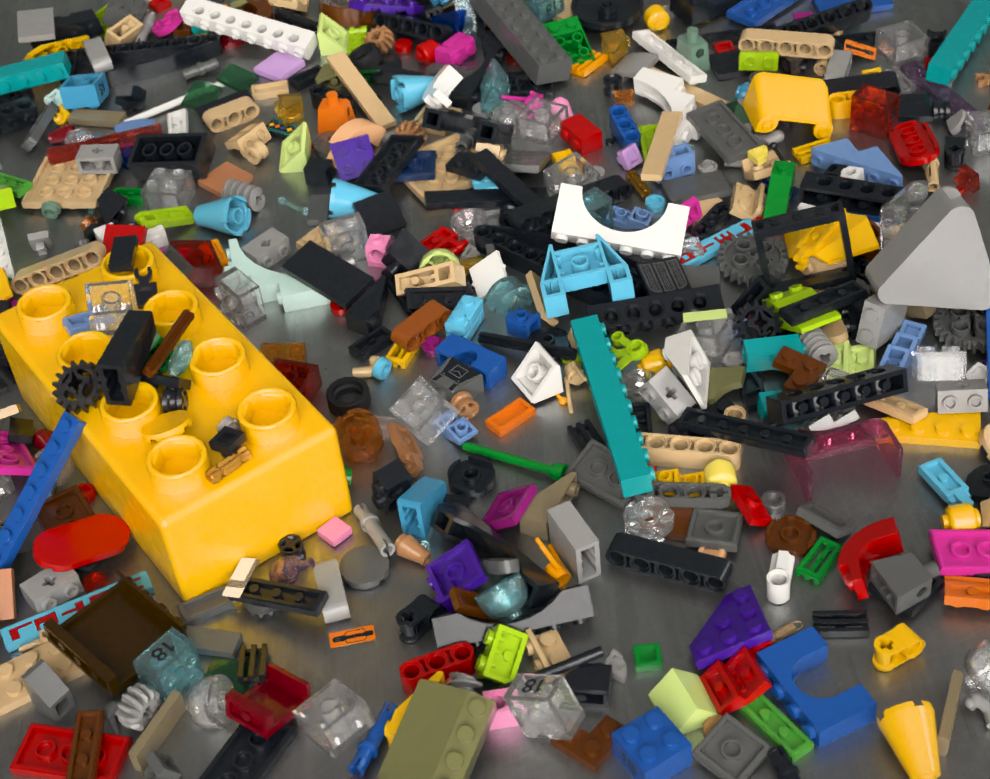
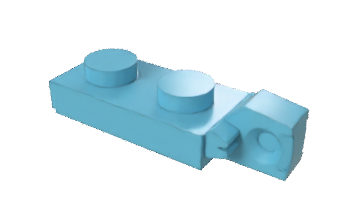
(945, 482)

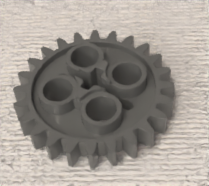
(740, 258)
(954, 328)

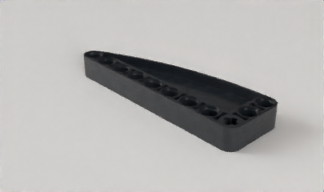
(149, 58)
(529, 253)

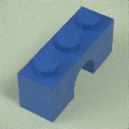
(483, 360)

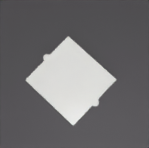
(487, 272)

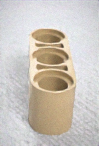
(230, 114)

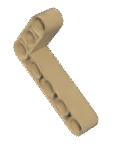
(693, 451)

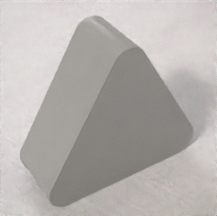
(935, 258)

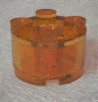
(359, 436)

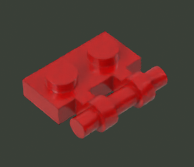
(445, 238)

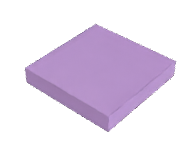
(279, 66)

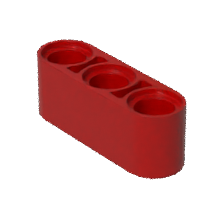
(453, 658)

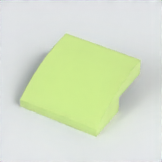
(854, 358)

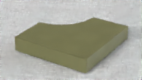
(723, 381)

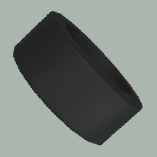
(365, 55)
(344, 386)

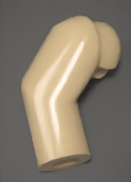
(364, 372)

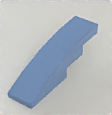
(904, 341)

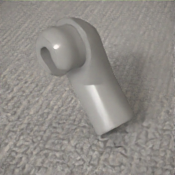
(774, 136)
(978, 700)

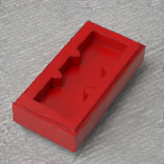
(750, 505)

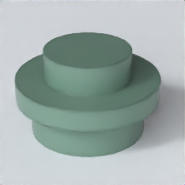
(50, 209)

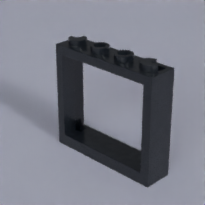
(802, 220)

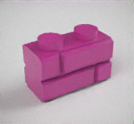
(455, 49)

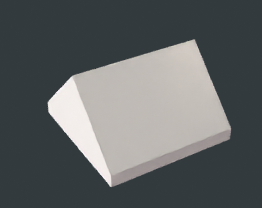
(538, 375)

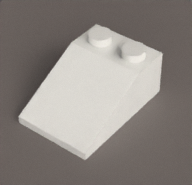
(689, 364)

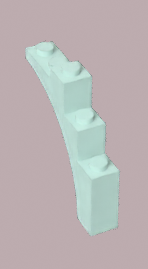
(273, 284)

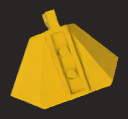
(826, 241)

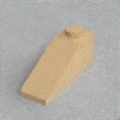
(439, 275)

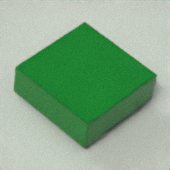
(647, 657)

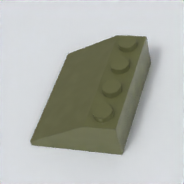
(439, 734)

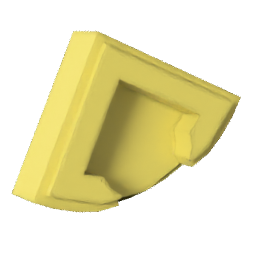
(758, 155)

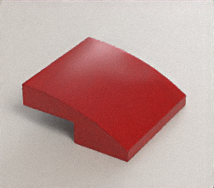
(735, 682)

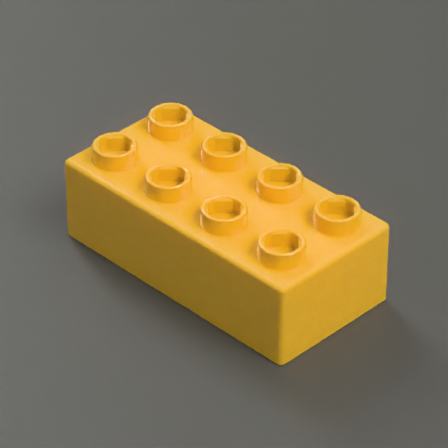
(161, 489)

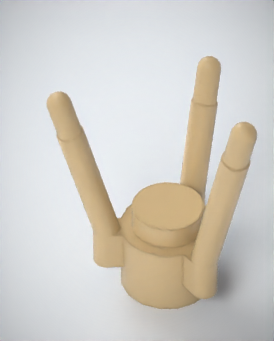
(573, 375)

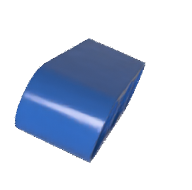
(623, 126)

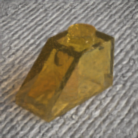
(615, 45)

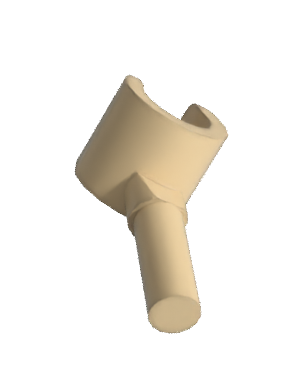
(41, 640)

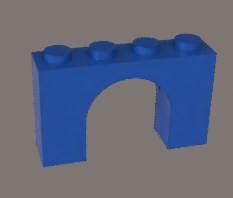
(820, 718)

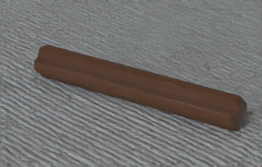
(168, 343)

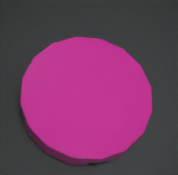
(169, 23)

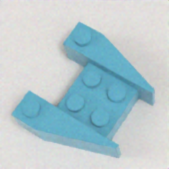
(583, 268)

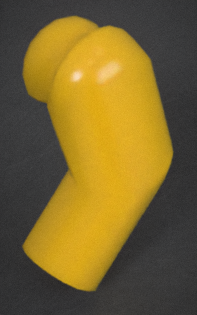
(62, 116)

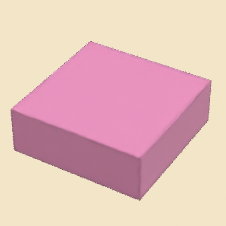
(334, 531)

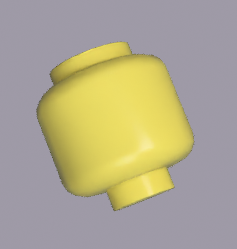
(720, 472)

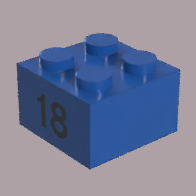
(652, 747)

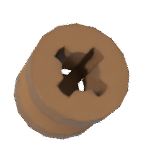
(465, 404)

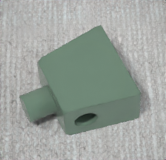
(694, 48)

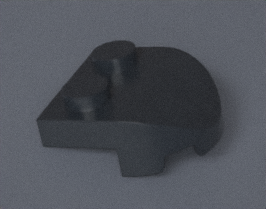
(461, 165)

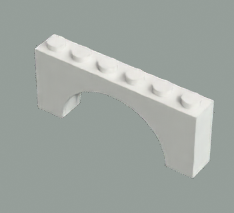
(658, 241)

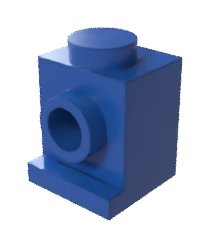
(522, 323)

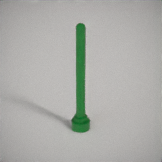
(554, 471)

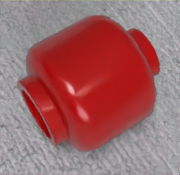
(425, 52)

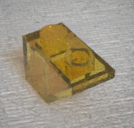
(289, 108)

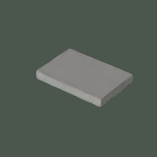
(36, 25)

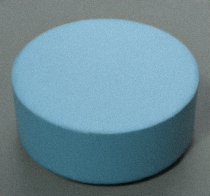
(655, 203)
(381, 368)

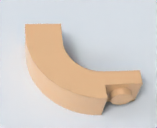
(356, 128)

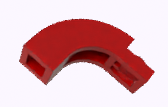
(868, 544)

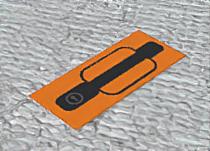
(860, 49)
(352, 636)

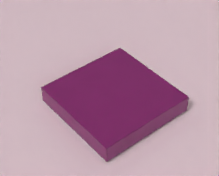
(509, 507)

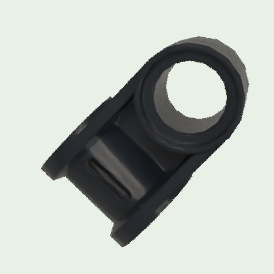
(936, 39)
(954, 152)
(418, 618)

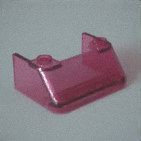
(846, 439)

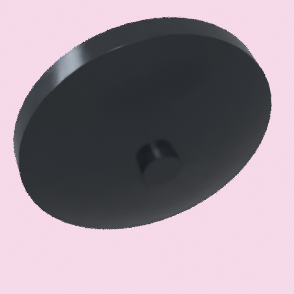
(607, 13)

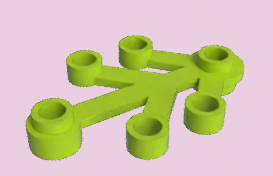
(632, 350)

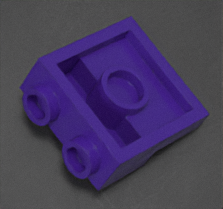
(455, 568)

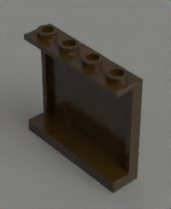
(113, 633)

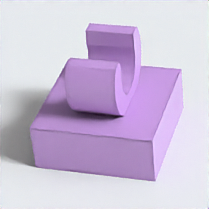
(629, 156)

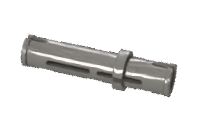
(148, 23)
(370, 523)

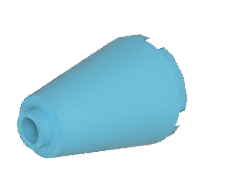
(408, 90)
(343, 197)
(224, 215)

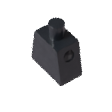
(403, 254)

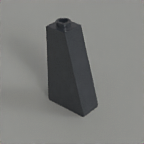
(126, 356)

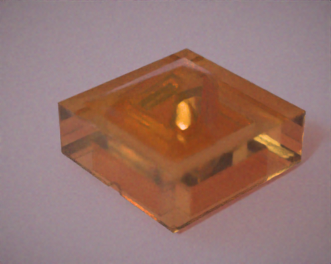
(624, 97)

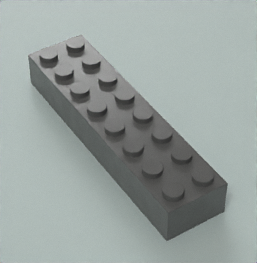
(525, 39)

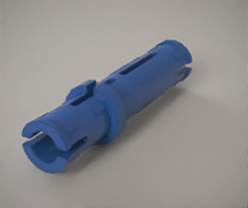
(369, 746)

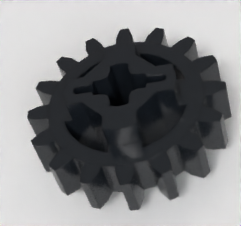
(762, 316)
(76, 385)

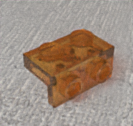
(285, 350)

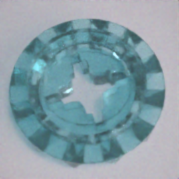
(180, 358)

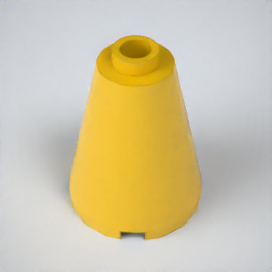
(913, 738)

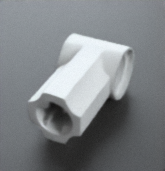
(779, 577)

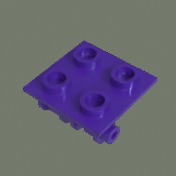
(352, 156)

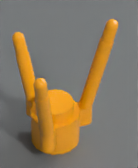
(555, 567)

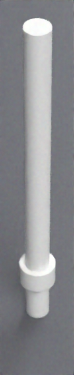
(164, 107)

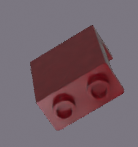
(268, 704)

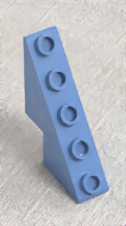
(875, 164)

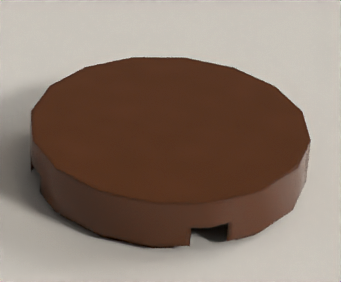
(791, 535)

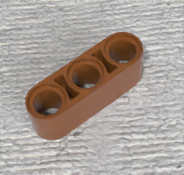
(420, 325)

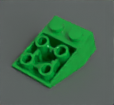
(571, 38)

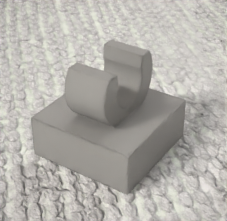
(40, 242)

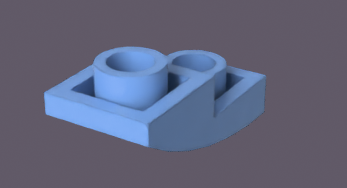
(132, 124)
(635, 220)
(459, 430)

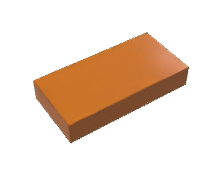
(510, 417)

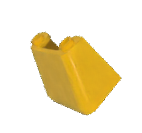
(790, 99)

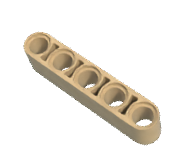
(795, 42)
(64, 261)

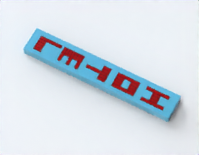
(712, 243)
(29, 629)

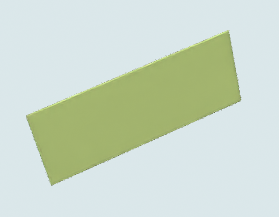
(704, 315)

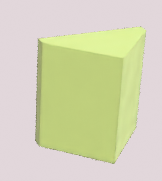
(331, 36)
(296, 150)
(683, 700)

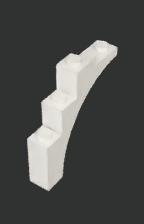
(670, 95)

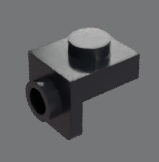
(133, 101)

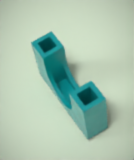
(759, 356)

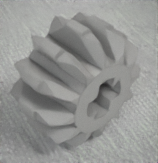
(138, 706)

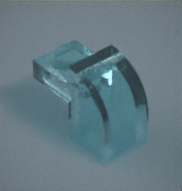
(470, 21)
(506, 294)

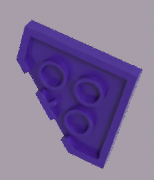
(387, 6)
(733, 624)

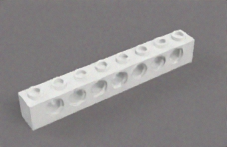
(249, 28)

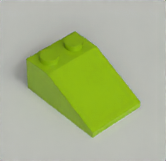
(796, 293)

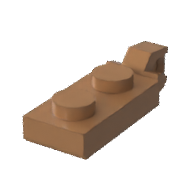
(406, 447)

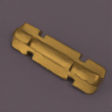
(640, 186)
(228, 465)

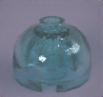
(504, 598)

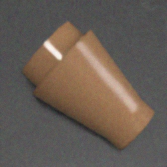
(411, 549)

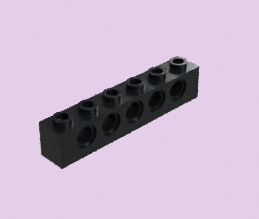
(855, 194)
(663, 303)
(836, 394)

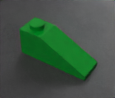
(780, 188)

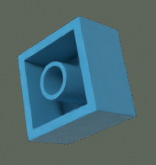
(84, 91)

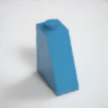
(419, 504)

